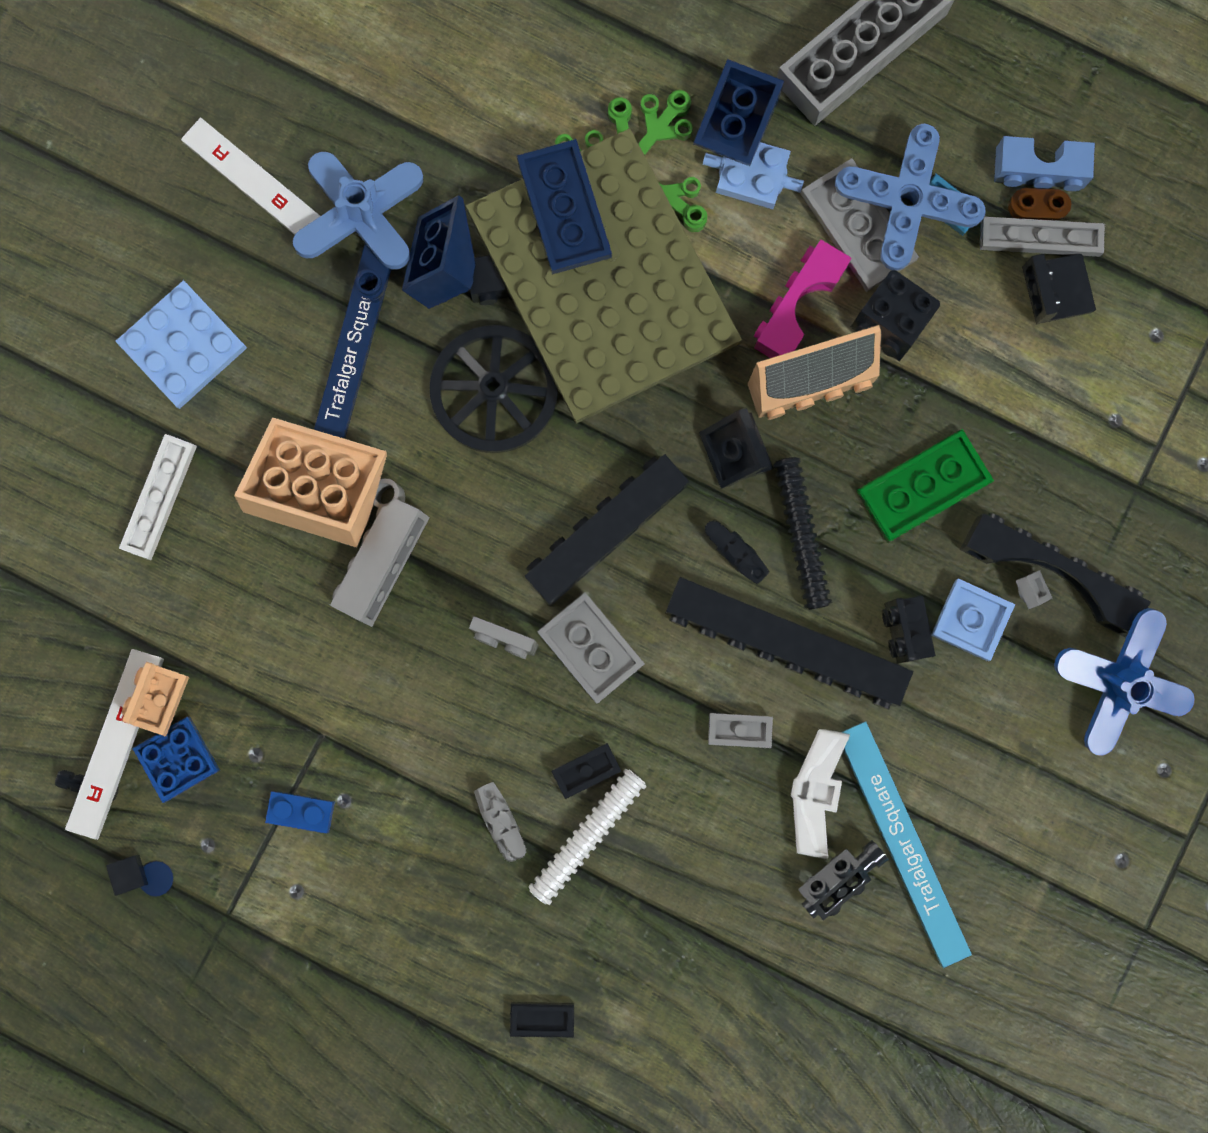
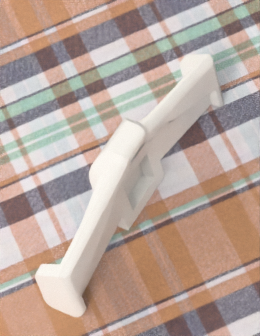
(816, 791)

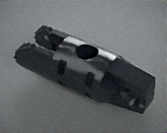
(737, 552)

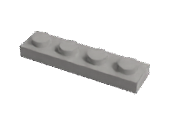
(1042, 236)

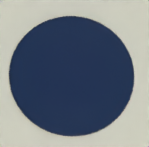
(158, 877)

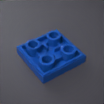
(176, 760)

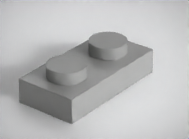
(740, 730)

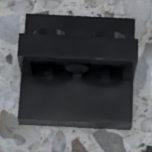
(735, 448)

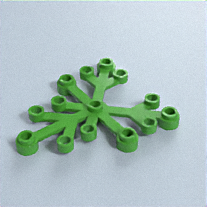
(659, 130)

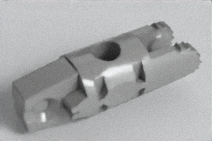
(500, 822)

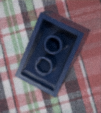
(739, 112)
(440, 255)

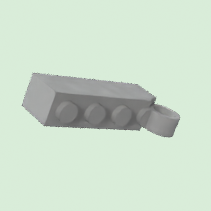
(381, 556)

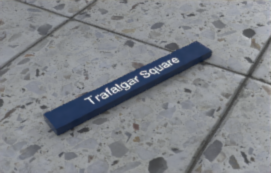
(350, 355)

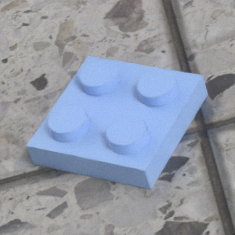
(973, 619)

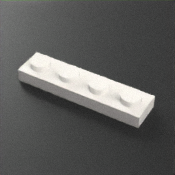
(158, 497)

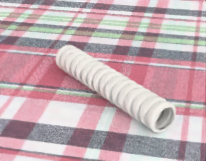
(586, 837)

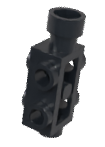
(835, 879)

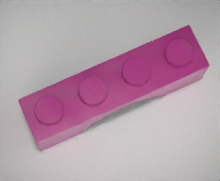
(821, 272)

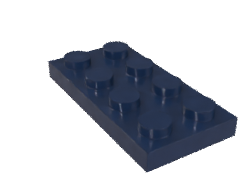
(564, 206)

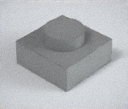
(1033, 590)

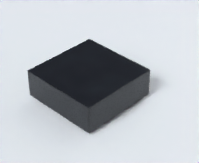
(127, 875)

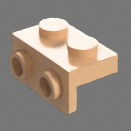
(154, 698)

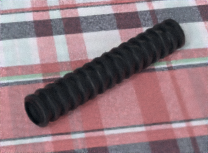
(802, 533)

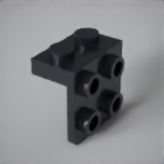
(900, 311)

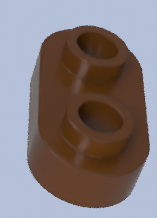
(1041, 204)

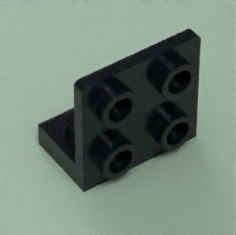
(1058, 287)
(908, 629)

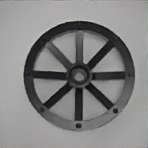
(500, 395)

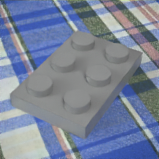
(493, 634)
(591, 648)

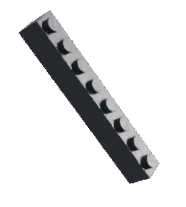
(789, 643)

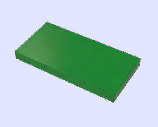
(925, 485)

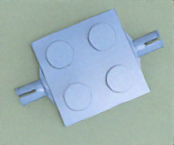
(758, 182)

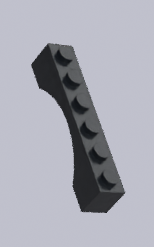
(1109, 602)

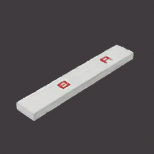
(248, 177)
(108, 757)

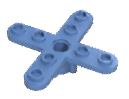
(914, 185)
(363, 217)

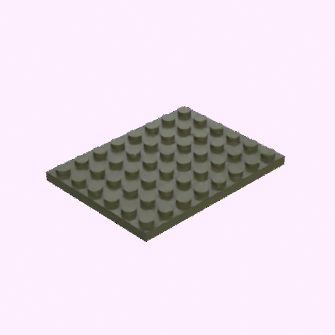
(620, 319)

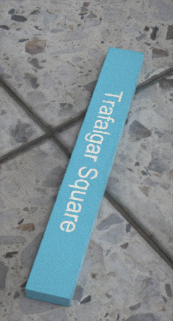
(905, 846)

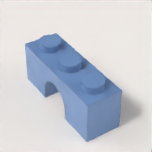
(1019, 165)

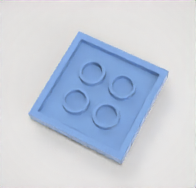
(181, 344)

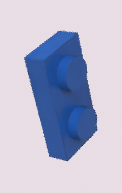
(300, 812)

